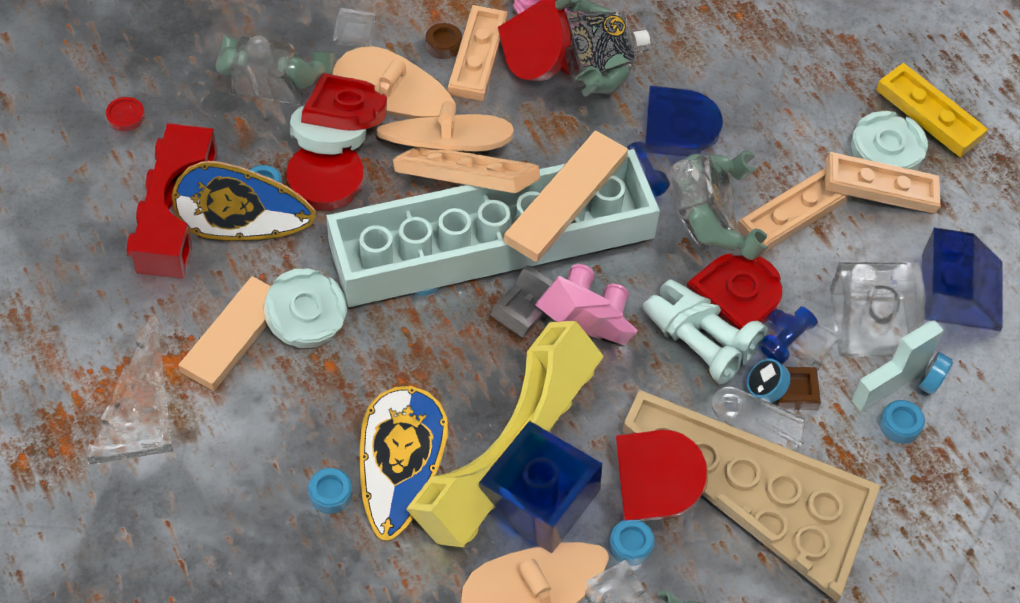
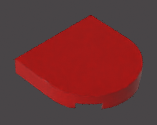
(536, 41)
(344, 104)
(740, 287)
(660, 474)

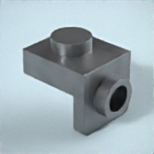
(518, 307)

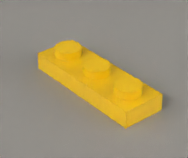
(932, 109)

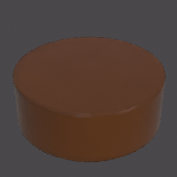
(443, 40)

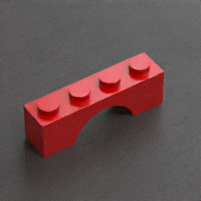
(161, 239)

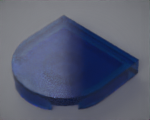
(681, 122)

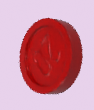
(125, 113)

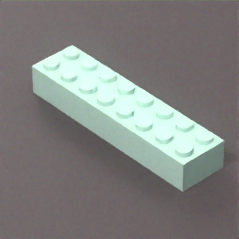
(461, 233)

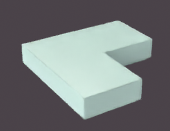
(907, 364)

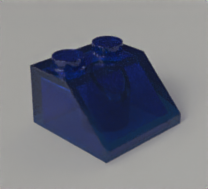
(962, 281)
(542, 485)

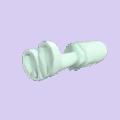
(684, 313)

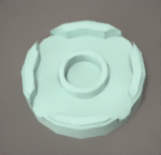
(323, 139)
(889, 140)
(305, 308)

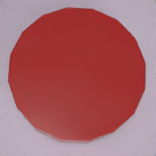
(326, 179)

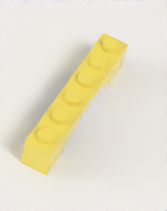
(556, 369)

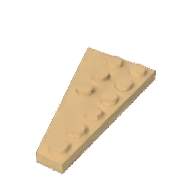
(781, 497)

